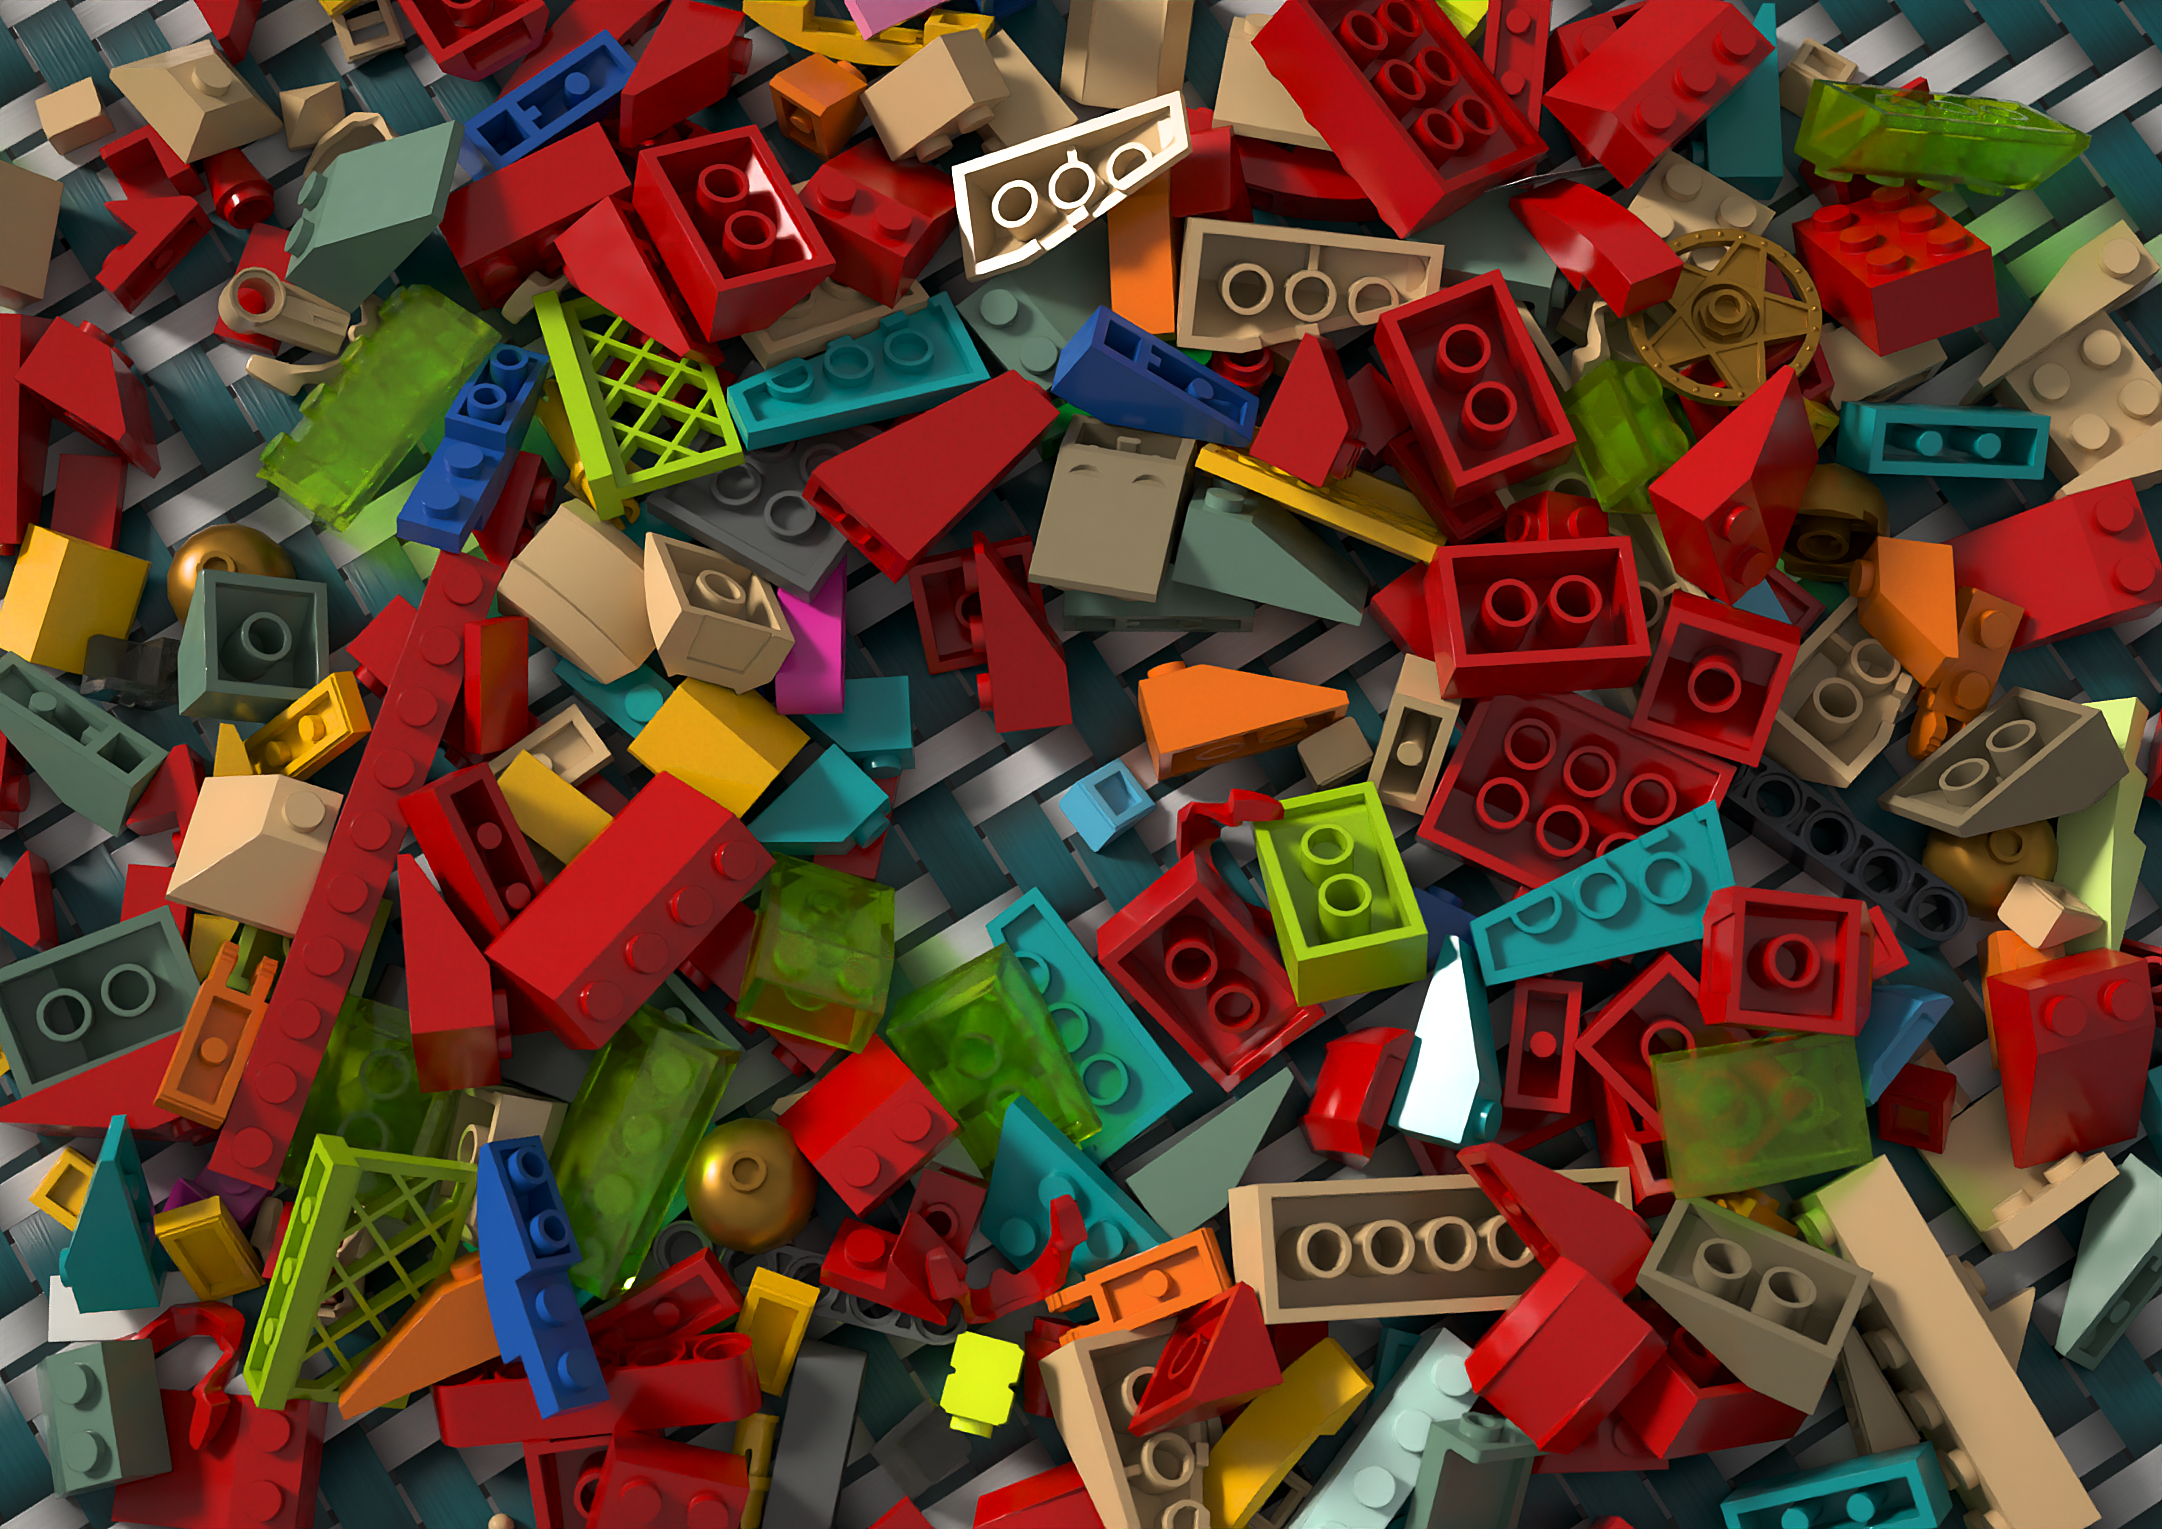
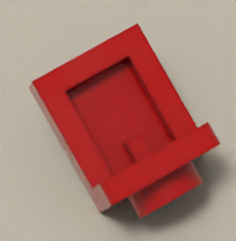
(1555, 517)

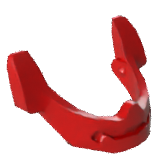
(1198, 831)
(1012, 1291)
(228, 1330)

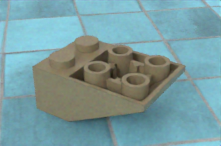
(1114, 510)

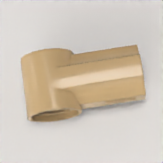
(290, 313)

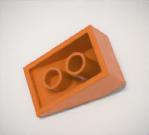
(1223, 715)

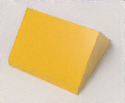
(65, 594)
(719, 742)

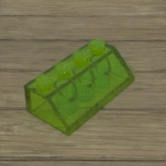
(1932, 138)
(375, 406)
(633, 1141)

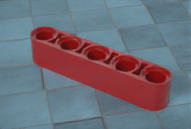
(647, 1383)

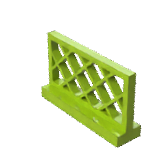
(591, 415)
(310, 1252)

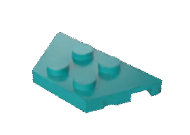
(1040, 1165)

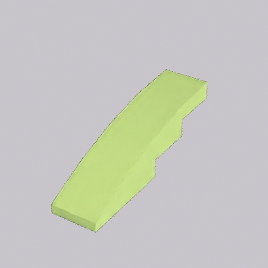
(2098, 845)

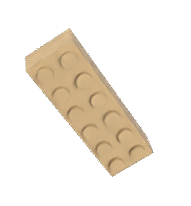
(1386, 1246)
(1943, 1356)

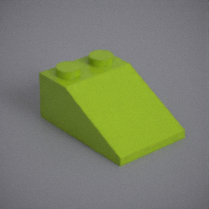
(1340, 896)

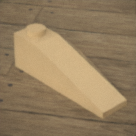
(1050, 187)
(1273, 283)
(1832, 711)

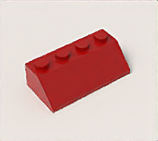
(628, 911)

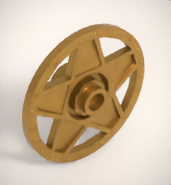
(1729, 318)

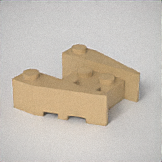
(2084, 372)

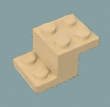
(1672, 203)

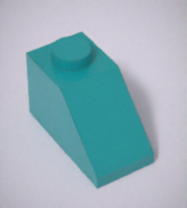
(873, 728)
(824, 810)

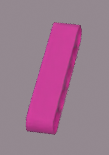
(814, 669)

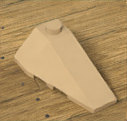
(1093, 1397)

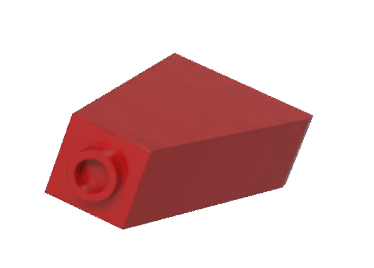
(23, 432)
(925, 475)

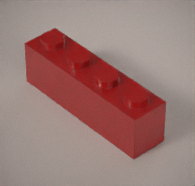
(478, 863)

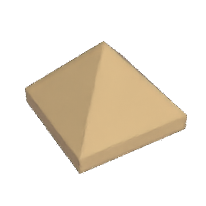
(311, 113)

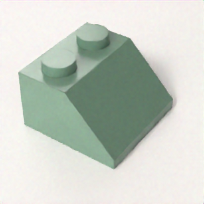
(251, 645)
(103, 1416)

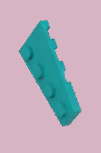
(882, 375)
(1611, 907)

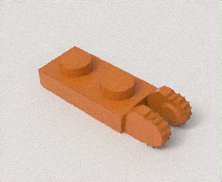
(1984, 639)
(216, 1042)
(1148, 1286)

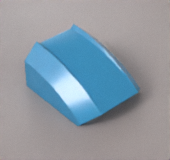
(1894, 1030)

